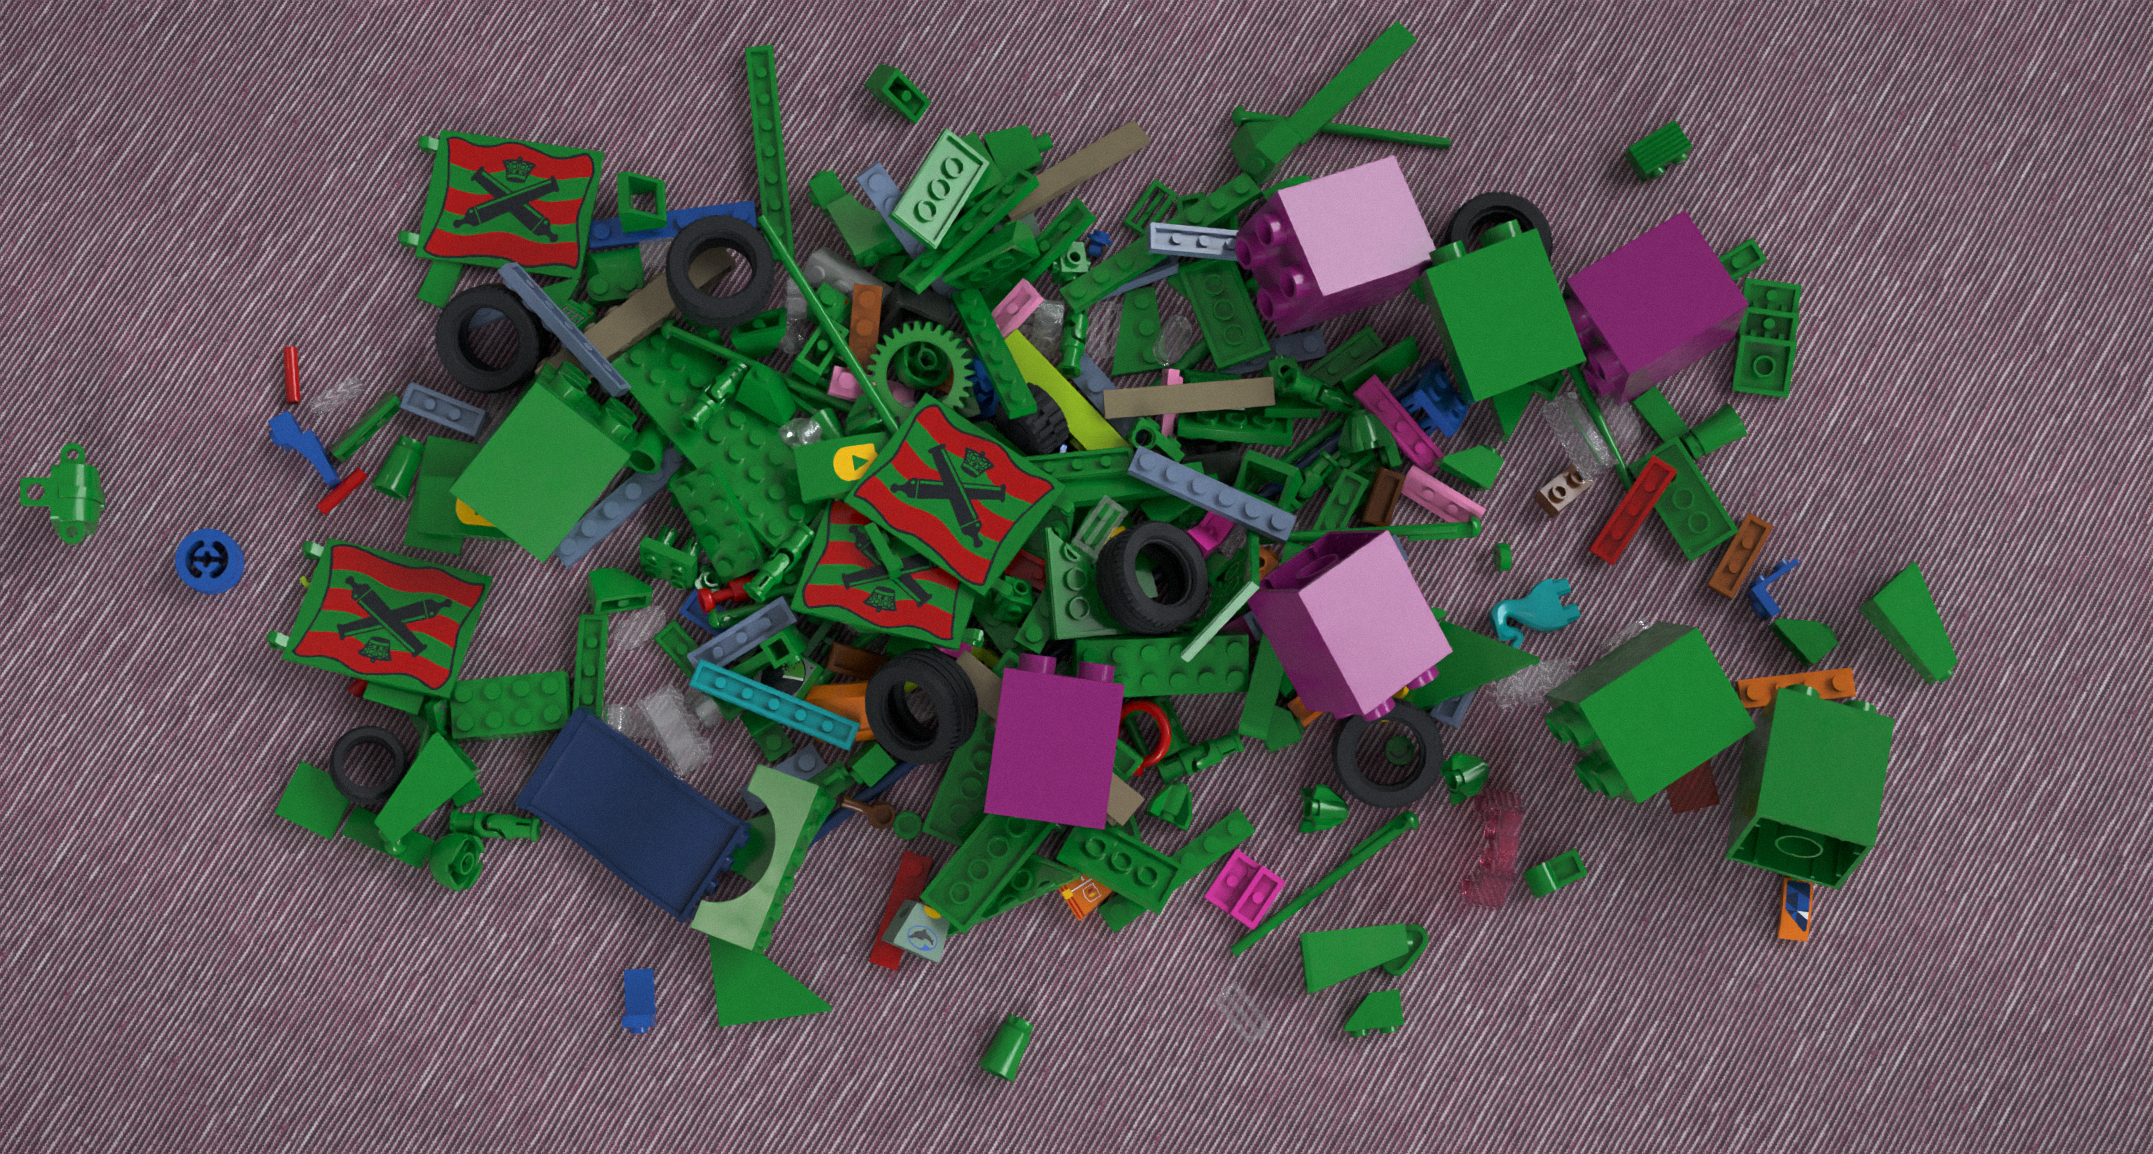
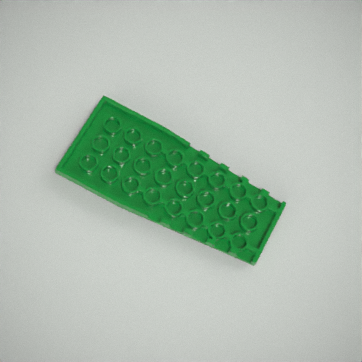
(755, 460)

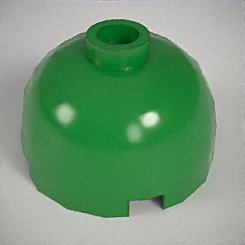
(921, 365)
(455, 860)

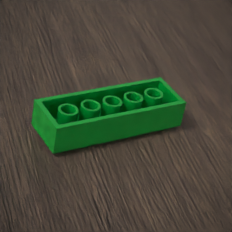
(1155, 667)

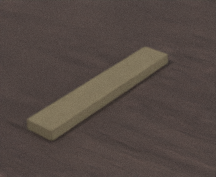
(1082, 166)
(1188, 397)

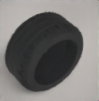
(363, 735)

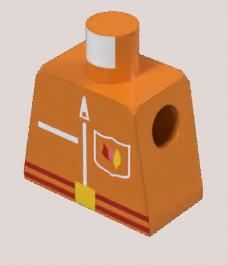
(1084, 895)

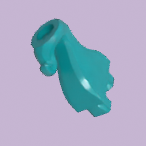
(1537, 611)

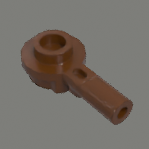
(879, 814)

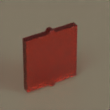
(1693, 790)

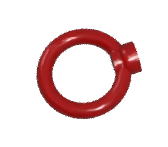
(1164, 727)

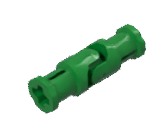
(1073, 343)
(1319, 393)
(713, 396)
(1312, 479)
(773, 569)
(1215, 751)
(499, 825)

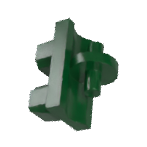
(823, 625)

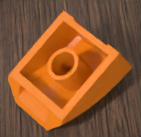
(845, 700)

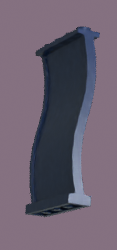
(634, 814)

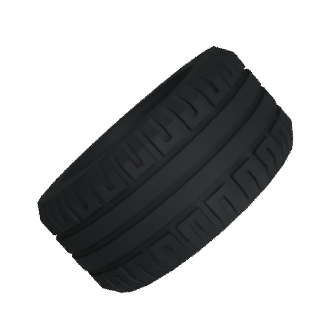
(1498, 208)
(714, 233)
(458, 356)
(1183, 570)
(894, 722)
(1400, 792)

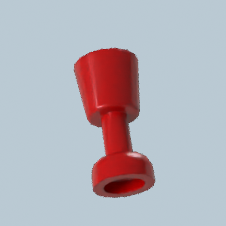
(733, 591)

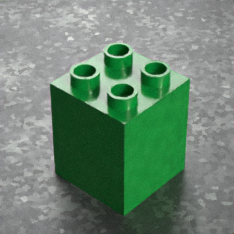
(1499, 312)
(547, 459)
(1647, 713)
(1810, 787)

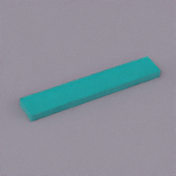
(774, 704)

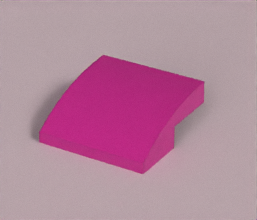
(1244, 889)

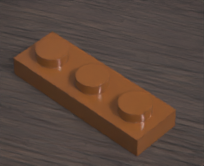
(865, 323)
(1739, 556)

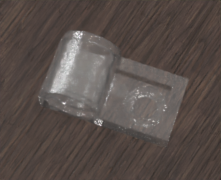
(1048, 327)
(627, 720)

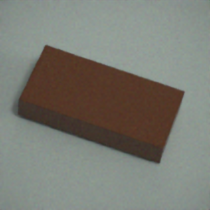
(1382, 497)
(853, 660)

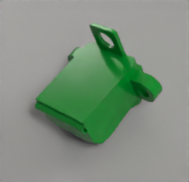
(71, 493)

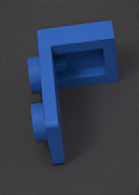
(1762, 602)
(639, 1000)

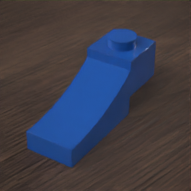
(290, 436)

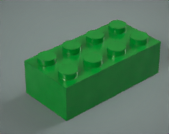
(510, 706)

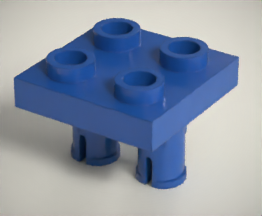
(1439, 400)

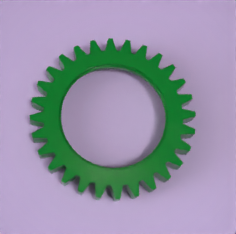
(927, 335)

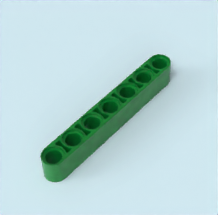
(1265, 679)

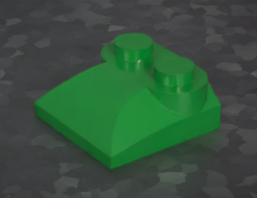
(613, 276)

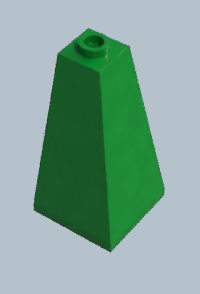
(1911, 624)
(430, 782)
(1345, 953)

